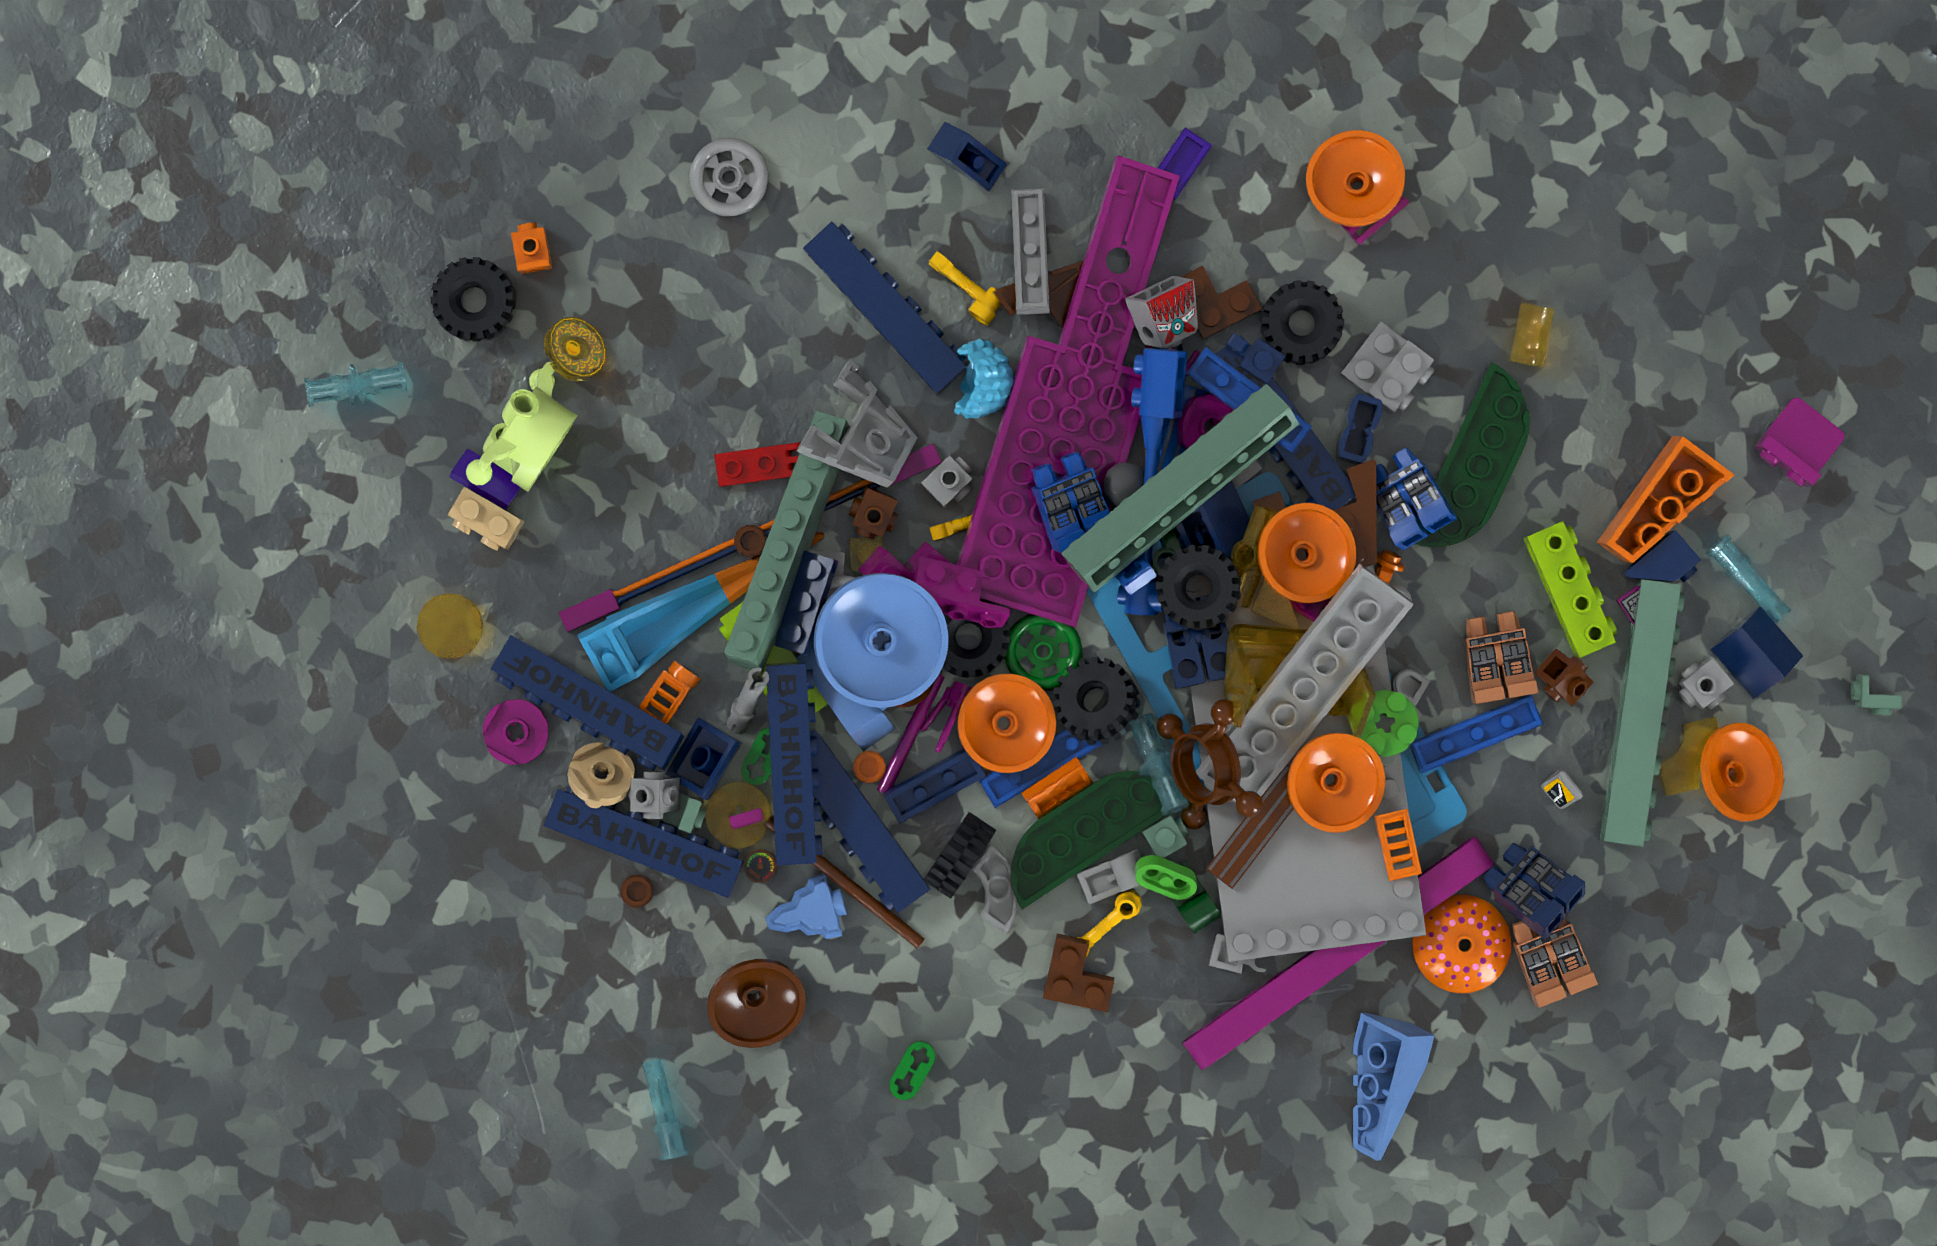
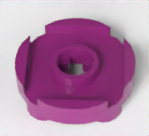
(1195, 414)
(498, 737)

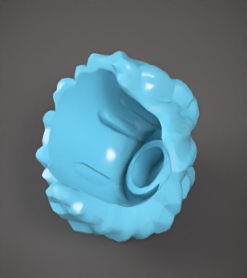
(986, 380)

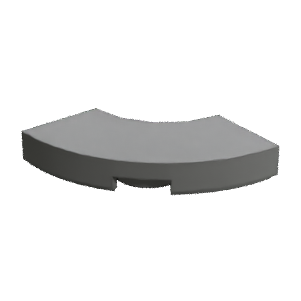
(1000, 899)

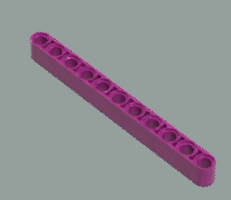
(1323, 965)

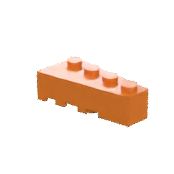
(1664, 496)

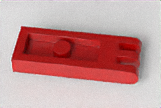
(755, 464)

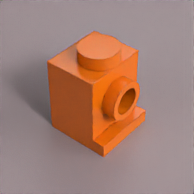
(540, 257)

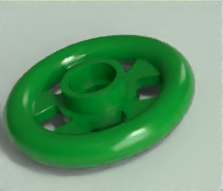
(1033, 625)

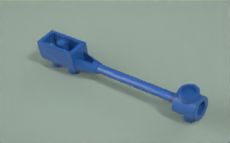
(1157, 400)

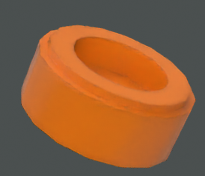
(683, 674)
(869, 766)

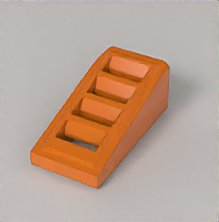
(683, 689)
(1392, 817)

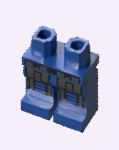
(1407, 488)
(1068, 502)

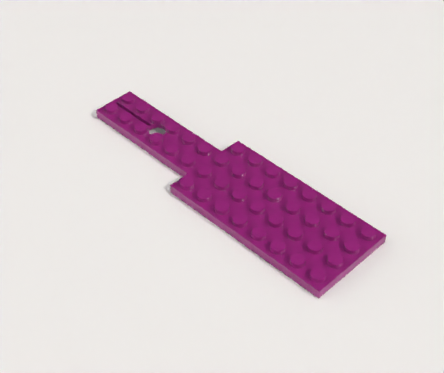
(1068, 402)

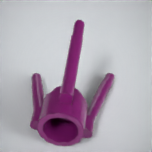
(955, 697)

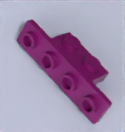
(958, 592)

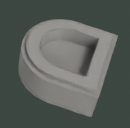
(1410, 684)

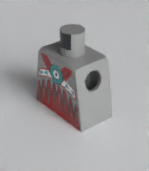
(1165, 312)

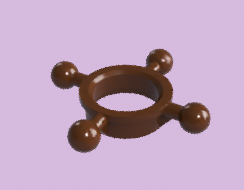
(1224, 761)

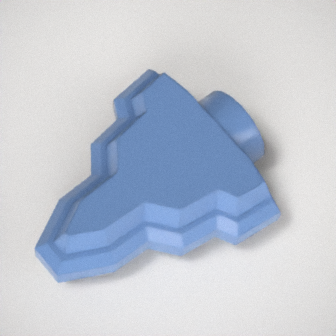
(812, 910)

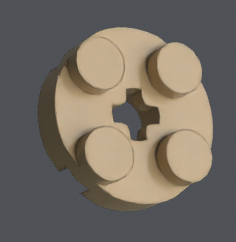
(595, 790)

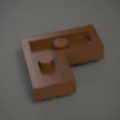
(1223, 309)
(1068, 981)

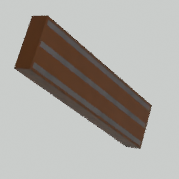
(1253, 833)

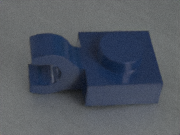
(1259, 359)

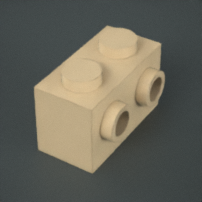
(485, 518)

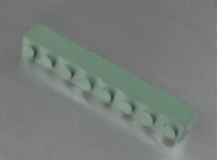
(1180, 488)
(782, 554)
(1640, 714)

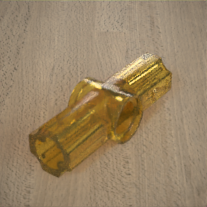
(1249, 571)

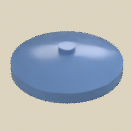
(881, 640)

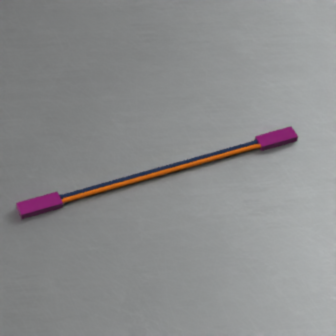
(606, 602)

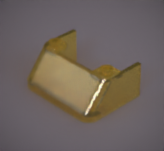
(1258, 651)

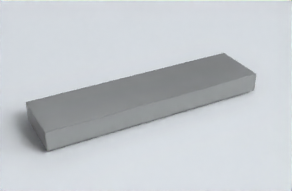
(1030, 251)

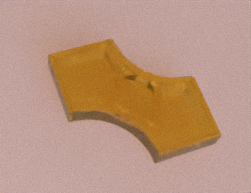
(1683, 768)

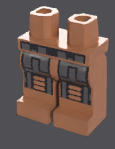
(1501, 649)
(1540, 955)

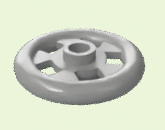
(708, 158)

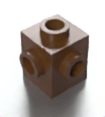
(873, 500)
(1564, 677)

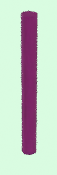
(909, 737)

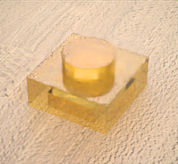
(861, 549)

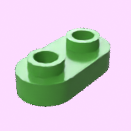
(1165, 877)

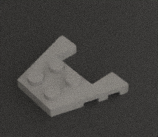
(873, 443)

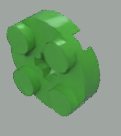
(1403, 730)

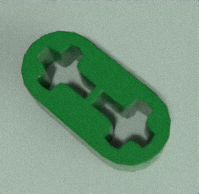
(752, 758)
(918, 1074)

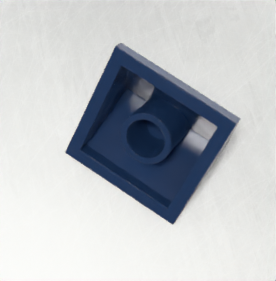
(1757, 653)
(703, 758)

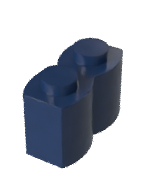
(1360, 420)

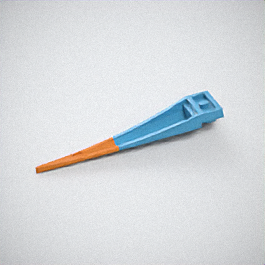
(646, 632)

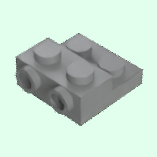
(1388, 368)

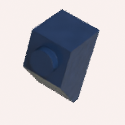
(966, 156)
(1665, 561)

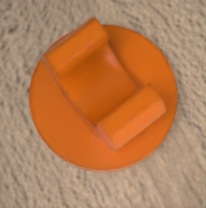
(1388, 562)

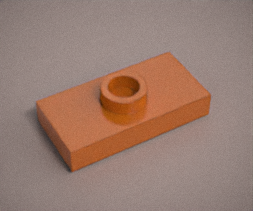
(1057, 787)

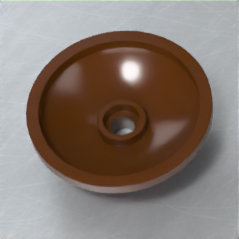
(757, 1017)

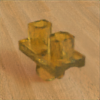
(1531, 335)

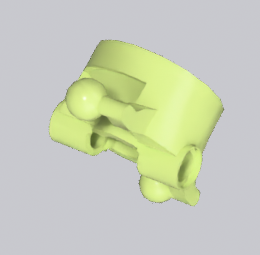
(528, 435)

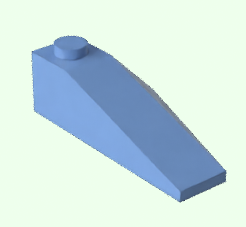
(1388, 1071)

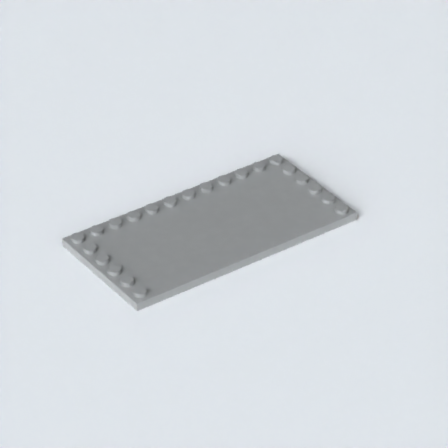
(1309, 883)

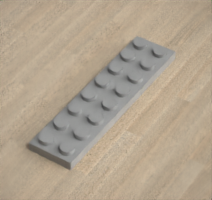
(1313, 678)

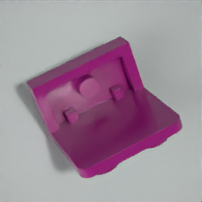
(1800, 442)

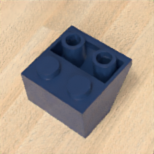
(1217, 522)

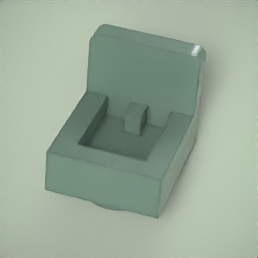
(1879, 703)
(689, 814)

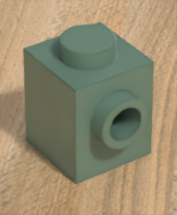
(1166, 836)

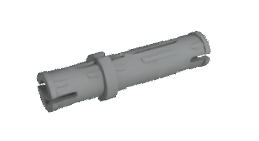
(745, 706)

